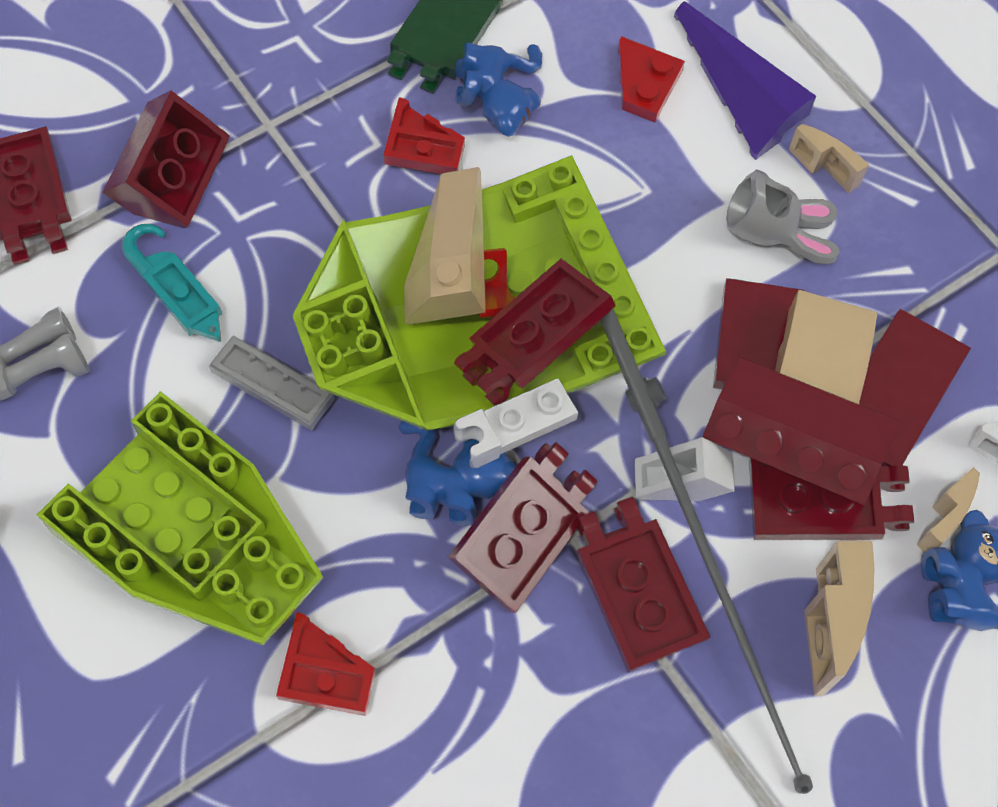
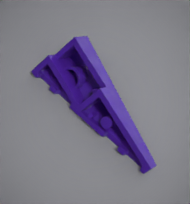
(756, 91)

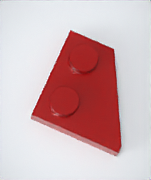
(646, 78)
(422, 142)
(324, 672)

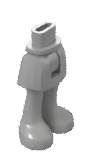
(61, 353)

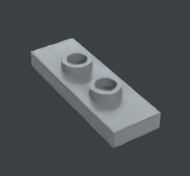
(271, 382)

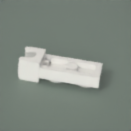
(515, 422)

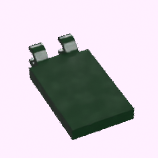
(437, 36)

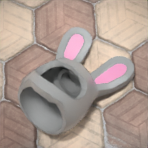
(771, 215)

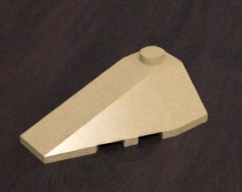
(449, 257)

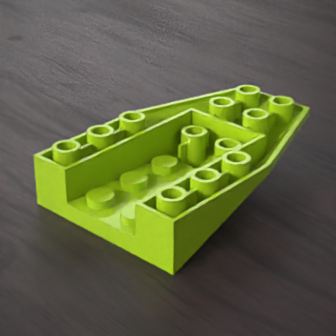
(188, 528)

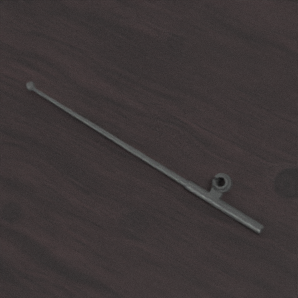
(644, 398)

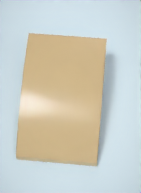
(827, 344)
(839, 612)

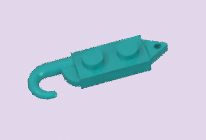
(174, 285)

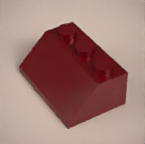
(167, 161)

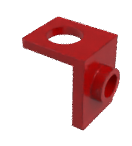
(496, 290)

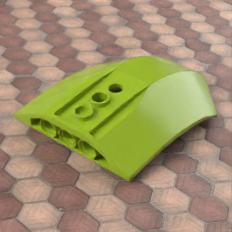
(355, 301)

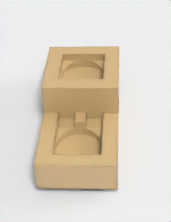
(820, 150)
(952, 508)

